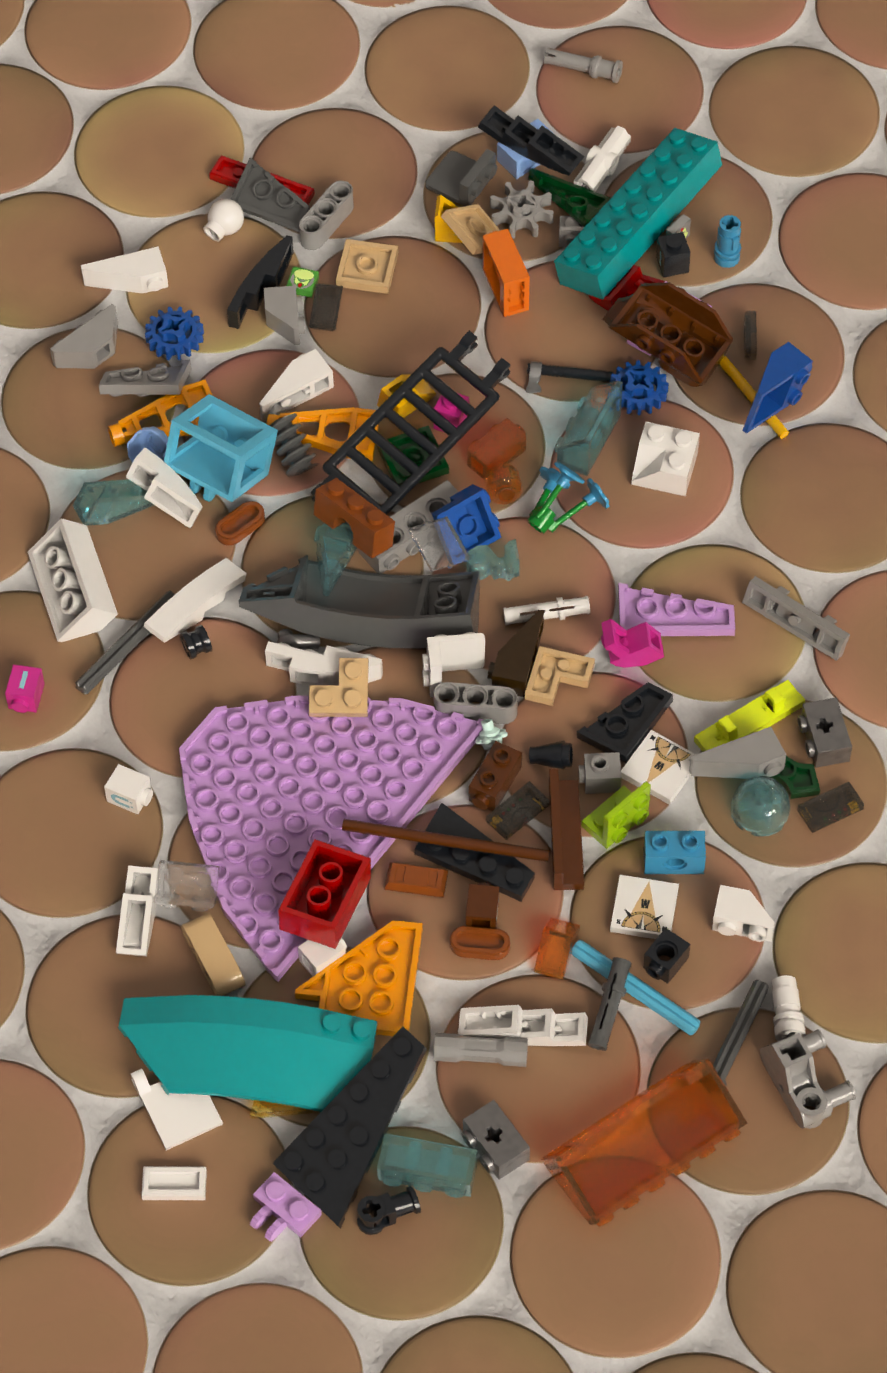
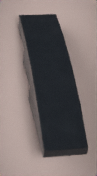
(534, 144)
(265, 274)

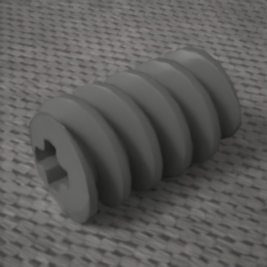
(292, 446)

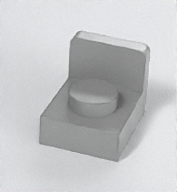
(568, 230)

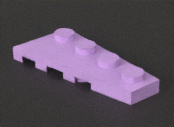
(673, 614)

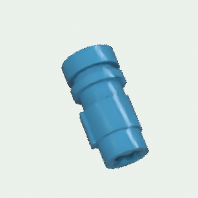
(728, 244)

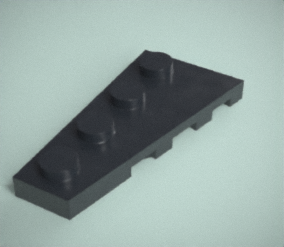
(481, 867)

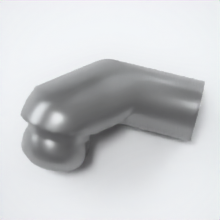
(299, 641)

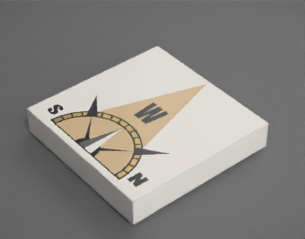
(661, 765)
(643, 907)

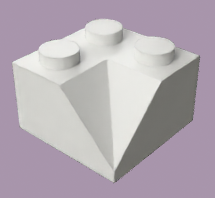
(665, 458)

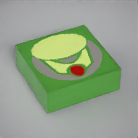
(304, 280)

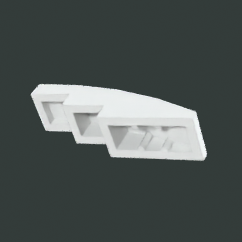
(195, 598)
(539, 1026)

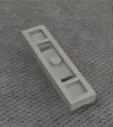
(796, 618)

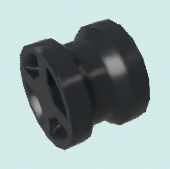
(196, 642)

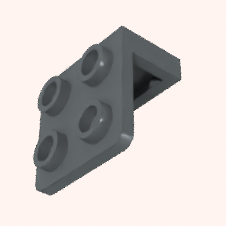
(462, 177)

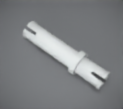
(581, 606)

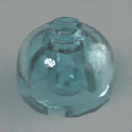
(760, 806)

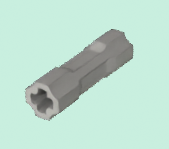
(458, 1048)

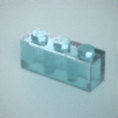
(427, 1165)

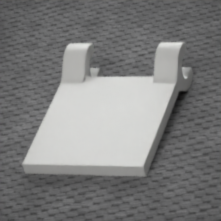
(176, 1115)

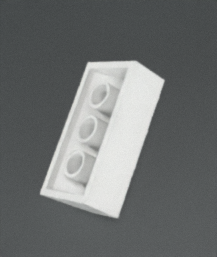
(72, 581)

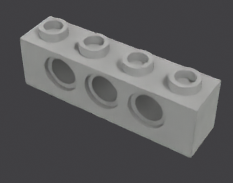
(408, 517)

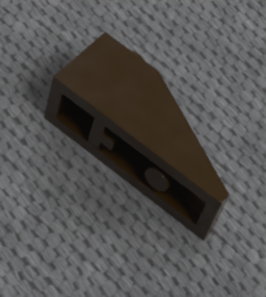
(518, 656)

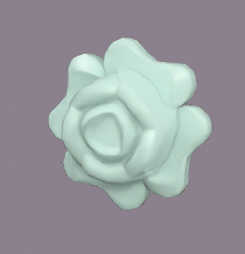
(490, 734)

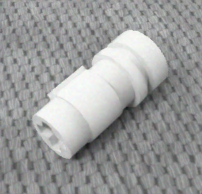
(786, 1007)

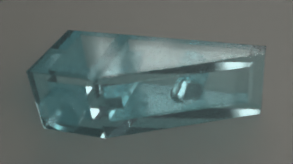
(109, 501)
(333, 553)

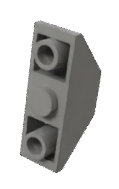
(88, 343)

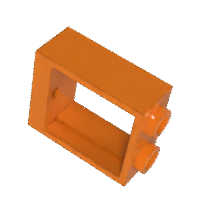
(506, 272)

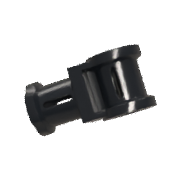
(385, 1210)

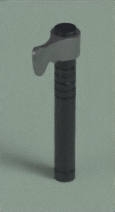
(536, 369)

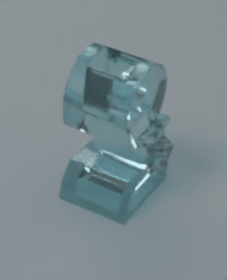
(487, 563)

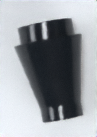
(552, 755)

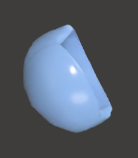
(149, 438)

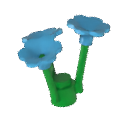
(542, 516)

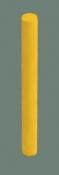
(749, 392)

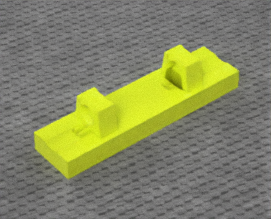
(752, 716)

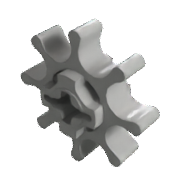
(521, 209)

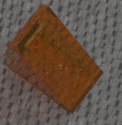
(556, 948)

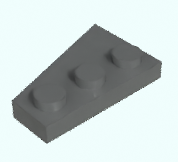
(267, 198)

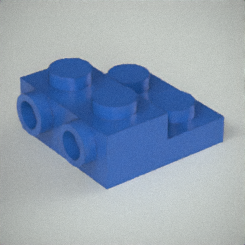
(471, 517)

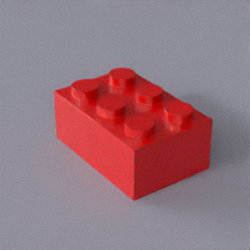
(324, 893)

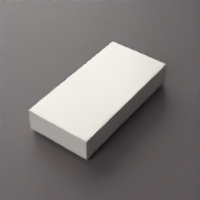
(174, 1183)

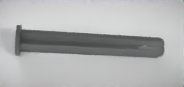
(740, 1028)

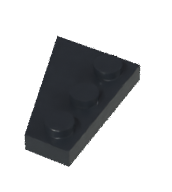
(628, 723)

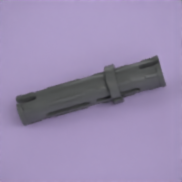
(609, 1004)

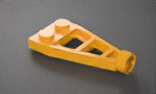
(189, 396)
(353, 416)

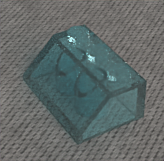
(590, 427)

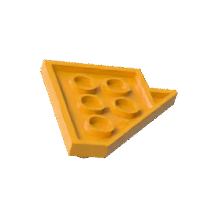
(372, 979)

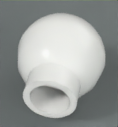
(224, 218)

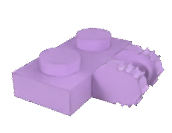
(286, 1205)

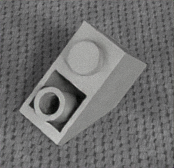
(282, 312)

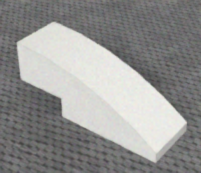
(164, 487)
(137, 911)

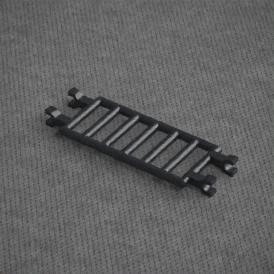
(453, 360)

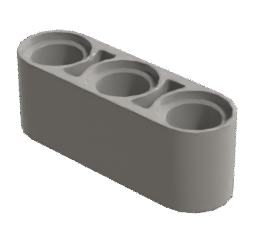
(326, 215)
(489, 697)

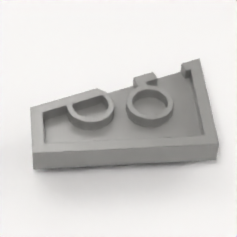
(144, 383)

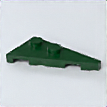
(575, 200)

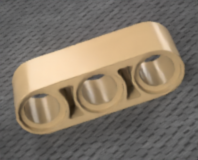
(213, 955)

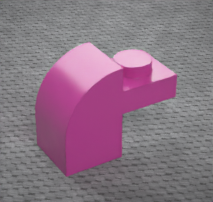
(632, 646)

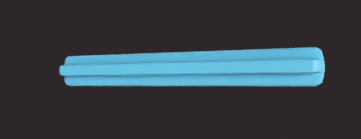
(638, 989)

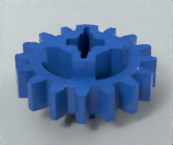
(174, 333)
(639, 387)

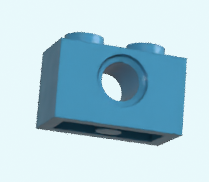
(674, 852)

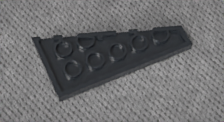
(345, 1137)

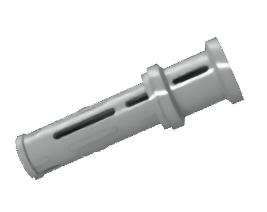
(594, 66)

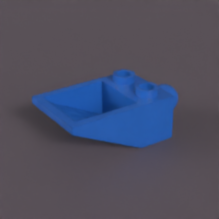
(780, 384)

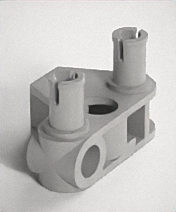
(794, 1075)

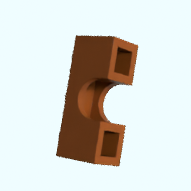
(370, 526)

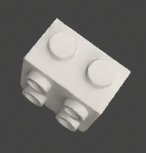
(451, 654)

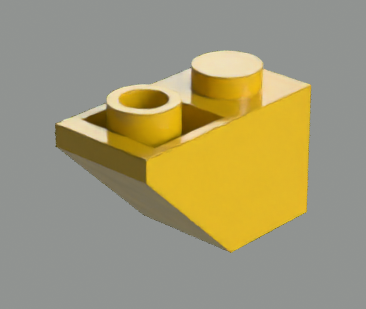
(405, 408)

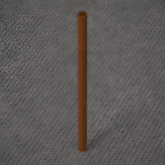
(446, 840)

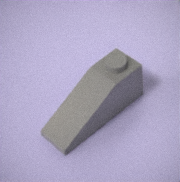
(742, 758)

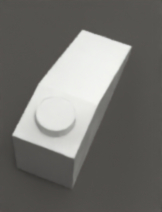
(131, 272)
(300, 382)

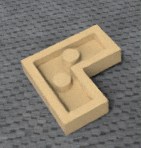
(555, 667)
(348, 698)

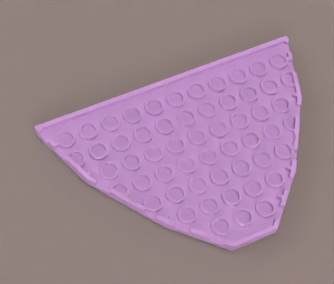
(275, 780)

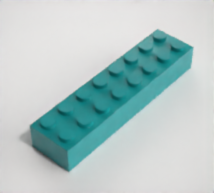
(638, 213)

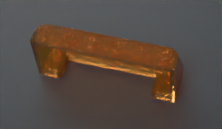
(645, 1141)

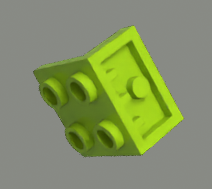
(618, 814)

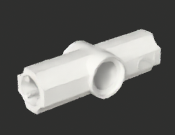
(603, 159)

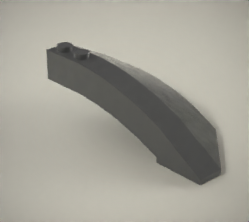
(368, 606)

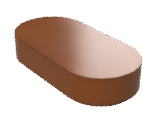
(240, 523)
(480, 943)

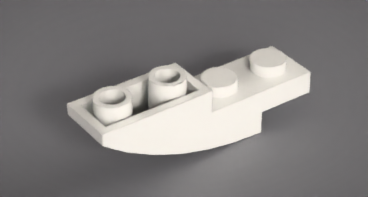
(312, 668)

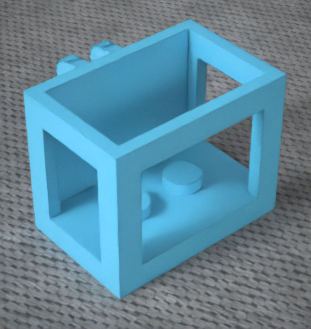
(226, 450)

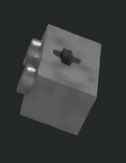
(825, 732)
(492, 1123)

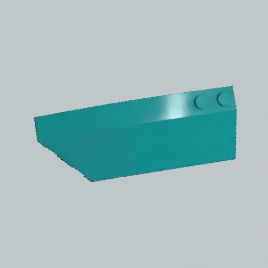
(248, 1047)

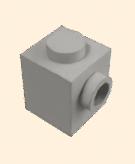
(600, 773)

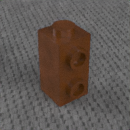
(495, 776)

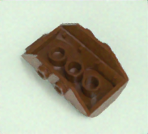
(674, 329)

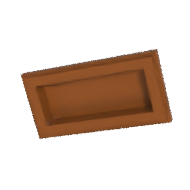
(416, 879)

